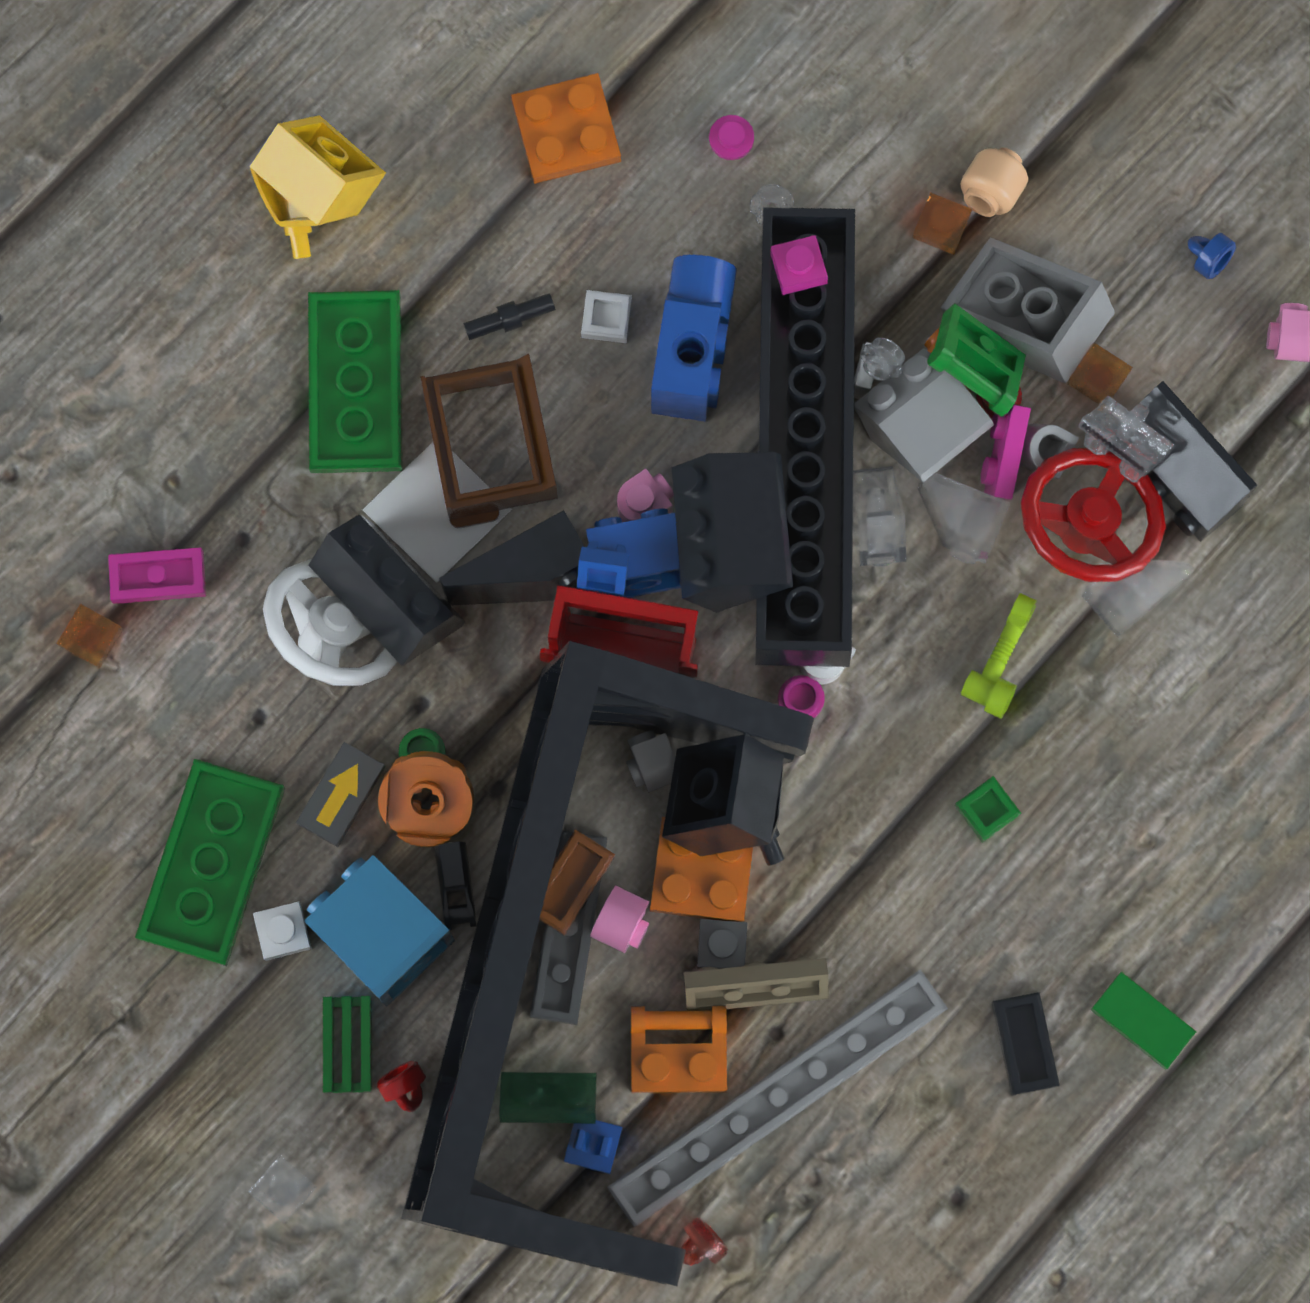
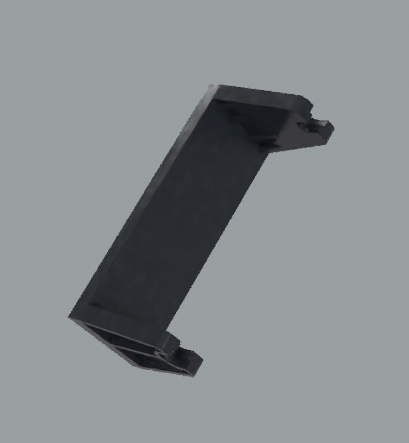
(574, 691)

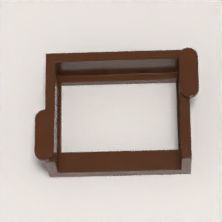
(484, 505)

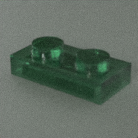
(548, 1097)

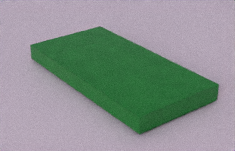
(355, 381)
(210, 862)

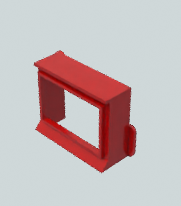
(645, 644)

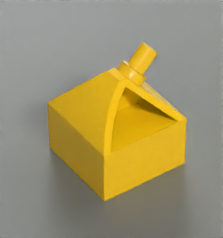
(312, 178)

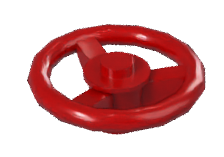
(1090, 519)

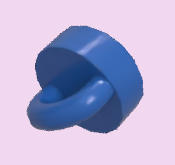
(1212, 254)

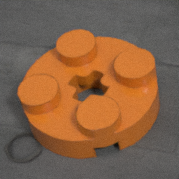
(405, 815)

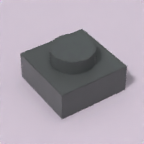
(722, 944)

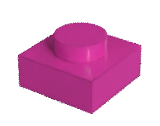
(799, 265)

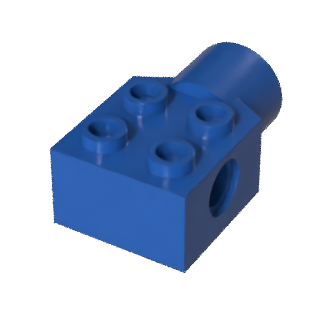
(694, 330)

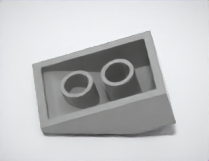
(1034, 306)

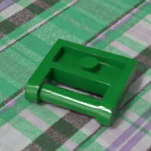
(983, 350)

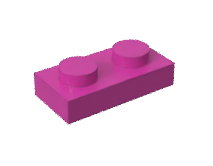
(1001, 469)
(157, 575)

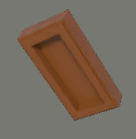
(573, 880)

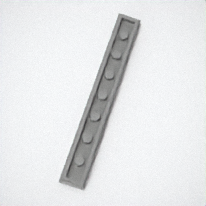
(777, 1098)

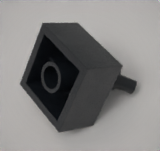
(726, 798)

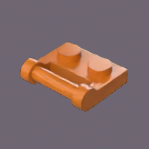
(679, 1066)

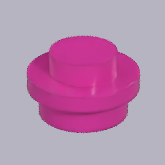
(731, 137)
(802, 695)

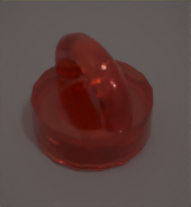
(706, 1240)

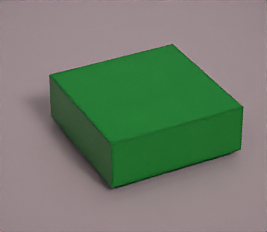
(987, 809)

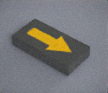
(340, 794)

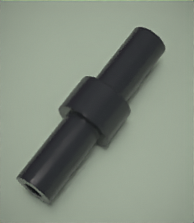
(509, 316)

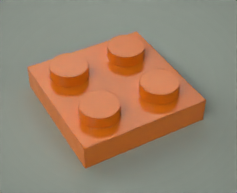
(566, 128)
(700, 885)

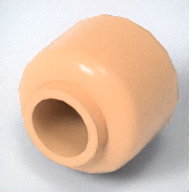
(994, 181)

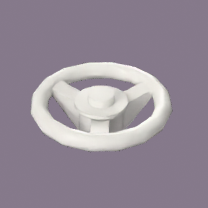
(324, 631)

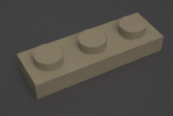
(757, 984)

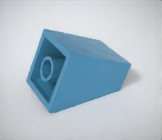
(378, 928)

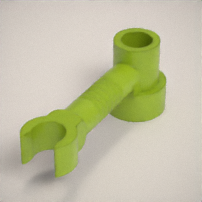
(988, 687)

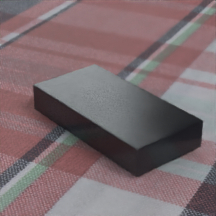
(1025, 1044)

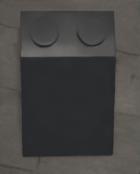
(520, 568)

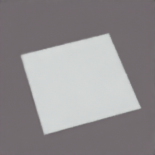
(417, 518)

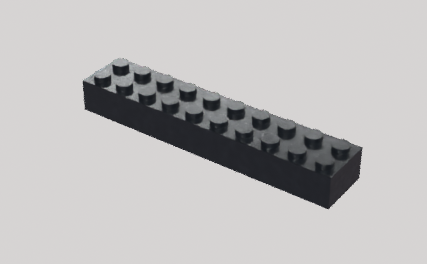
(810, 423)

